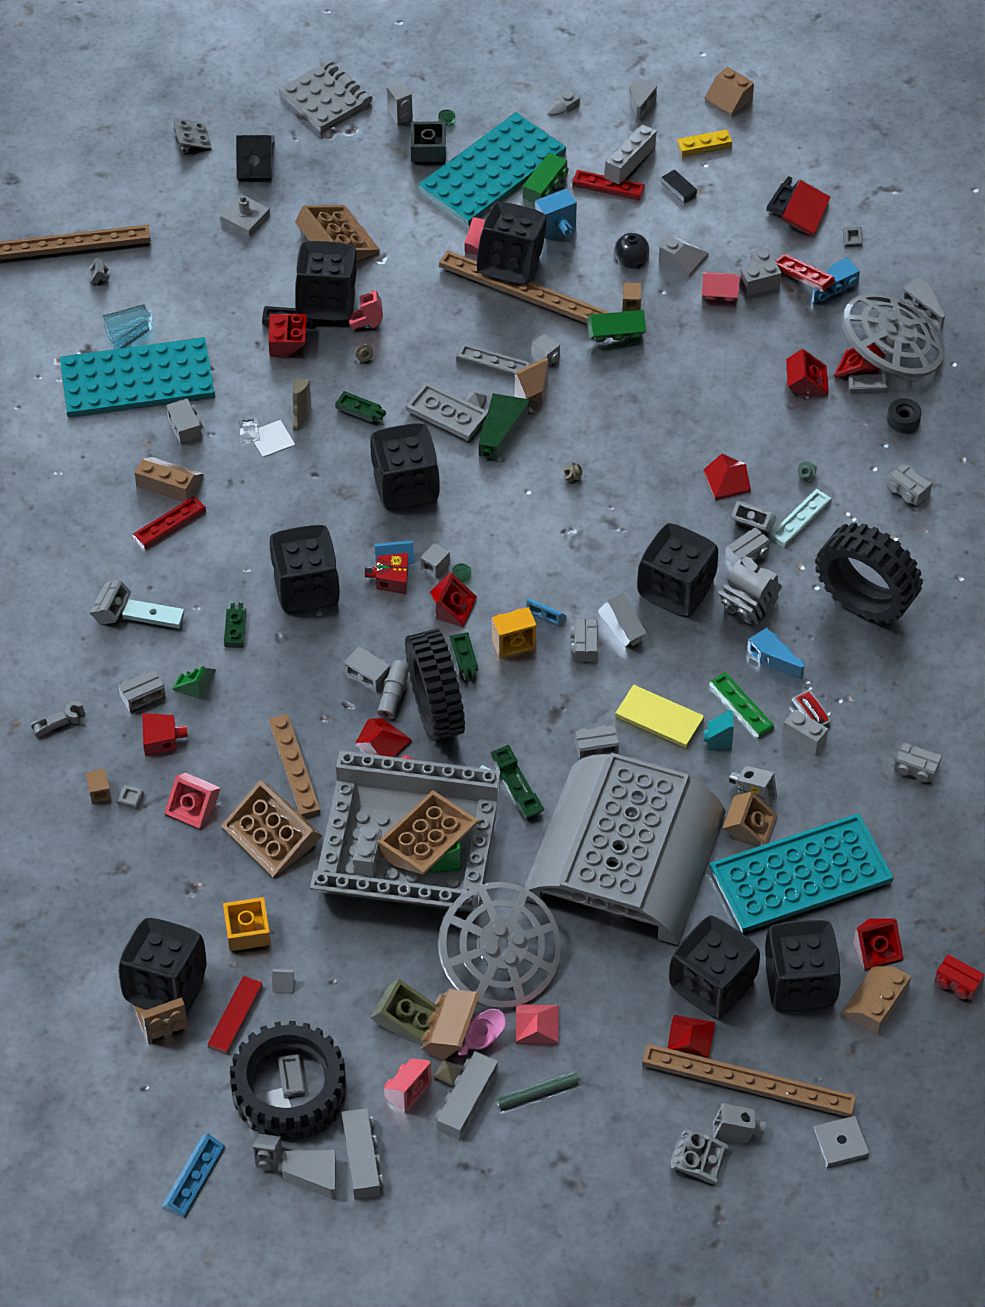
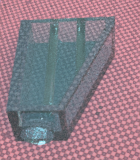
(127, 325)

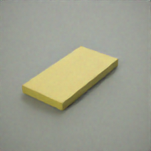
(659, 716)

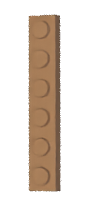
(294, 765)

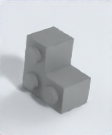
(762, 273)

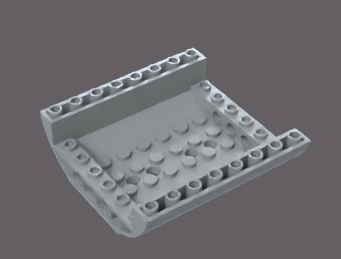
(378, 794)
(662, 844)

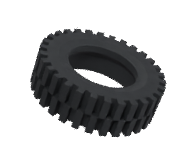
(435, 684)

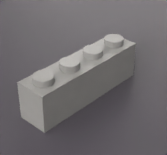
(630, 154)
(467, 1095)
(360, 1152)

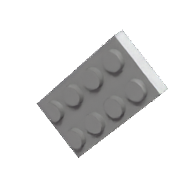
(446, 411)

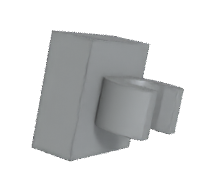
(98, 271)

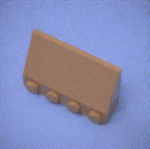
(335, 224)
(271, 829)
(425, 834)

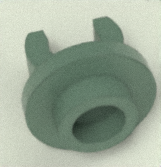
(807, 470)

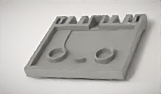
(325, 97)

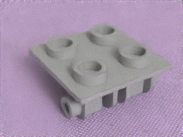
(191, 134)

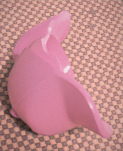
(483, 1030)

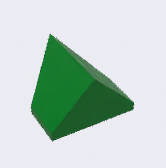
(194, 683)
(449, 861)

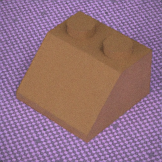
(730, 91)
(749, 819)

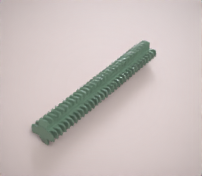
(537, 1089)

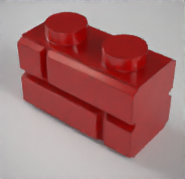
(959, 978)

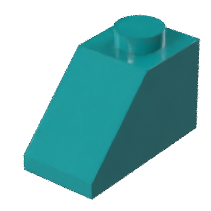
(720, 732)

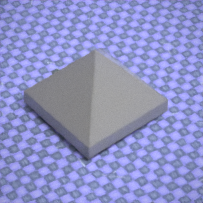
(476, 399)

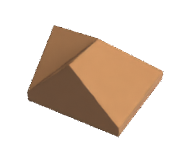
(532, 381)

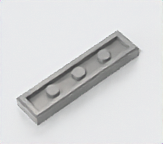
(490, 360)

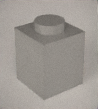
(545, 347)
(435, 560)

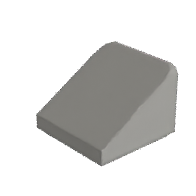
(852, 235)
(283, 980)

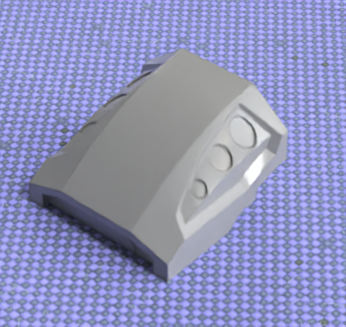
(698, 1155)

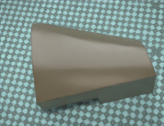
(301, 402)

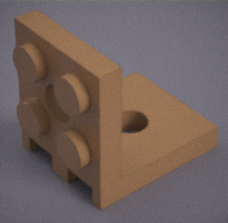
(162, 1019)

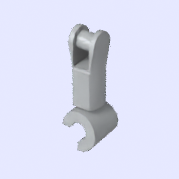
(58, 719)

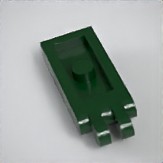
(360, 407)
(235, 626)
(464, 655)

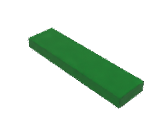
(741, 705)

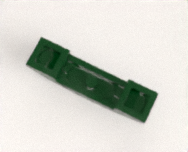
(515, 782)

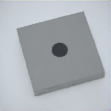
(841, 1141)

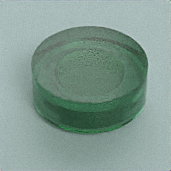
(448, 116)
(462, 572)

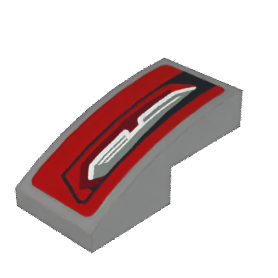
(811, 707)

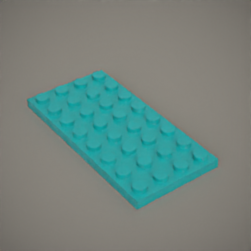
(490, 168)
(136, 376)
(800, 872)

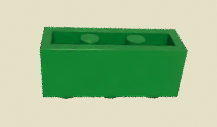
(545, 178)
(616, 325)

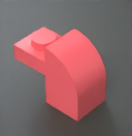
(370, 311)

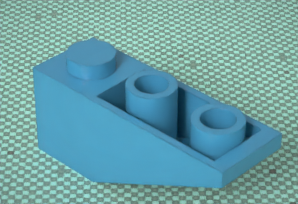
(845, 275)
(773, 653)

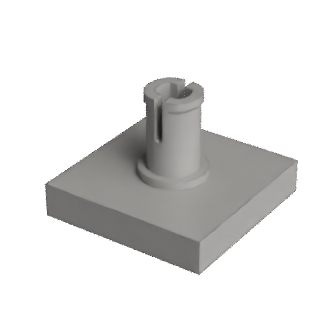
(244, 214)

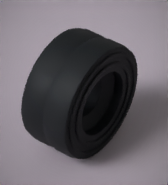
(906, 406)

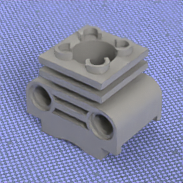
(750, 590)

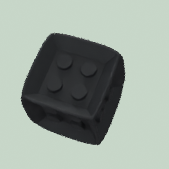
(511, 242)
(325, 280)
(405, 465)
(304, 568)
(677, 569)
(162, 964)
(802, 965)
(714, 966)

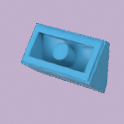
(395, 548)
(545, 612)

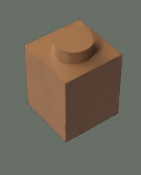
(631, 297)
(98, 785)

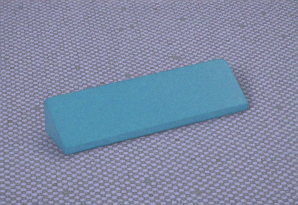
(193, 1175)

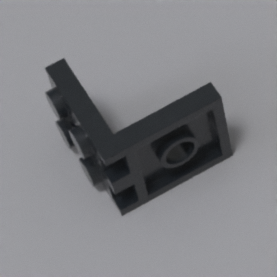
(254, 145)

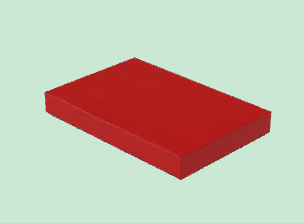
(805, 208)

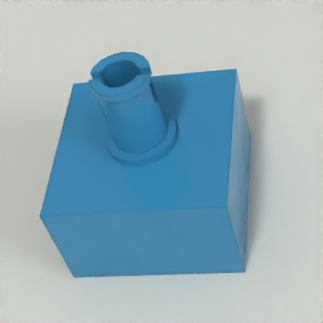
(560, 212)

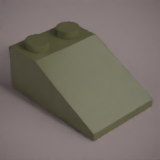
(404, 1011)

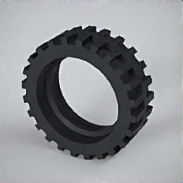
(881, 555)
(286, 1040)

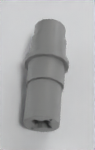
(393, 689)

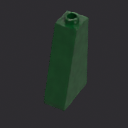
(501, 423)

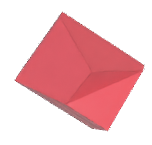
(537, 1024)

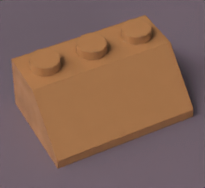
(167, 479)
(877, 997)
(449, 1022)

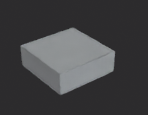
(130, 797)

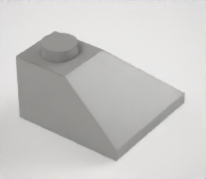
(681, 255)

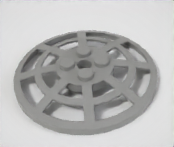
(894, 330)
(488, 944)

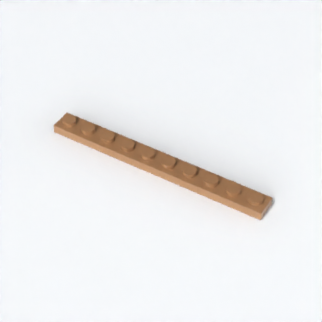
(74, 242)
(530, 291)
(749, 1080)

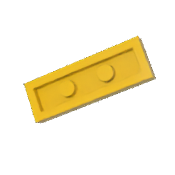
(704, 142)

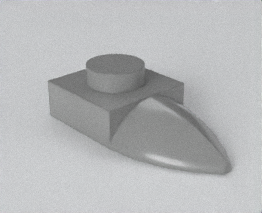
(563, 102)

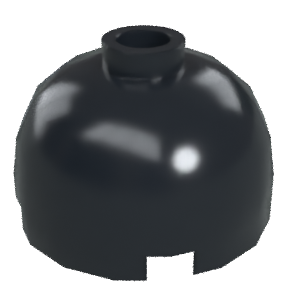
(631, 250)

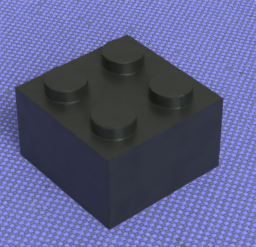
(428, 141)

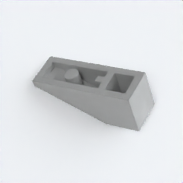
(921, 297)

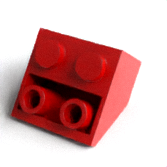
(286, 333)

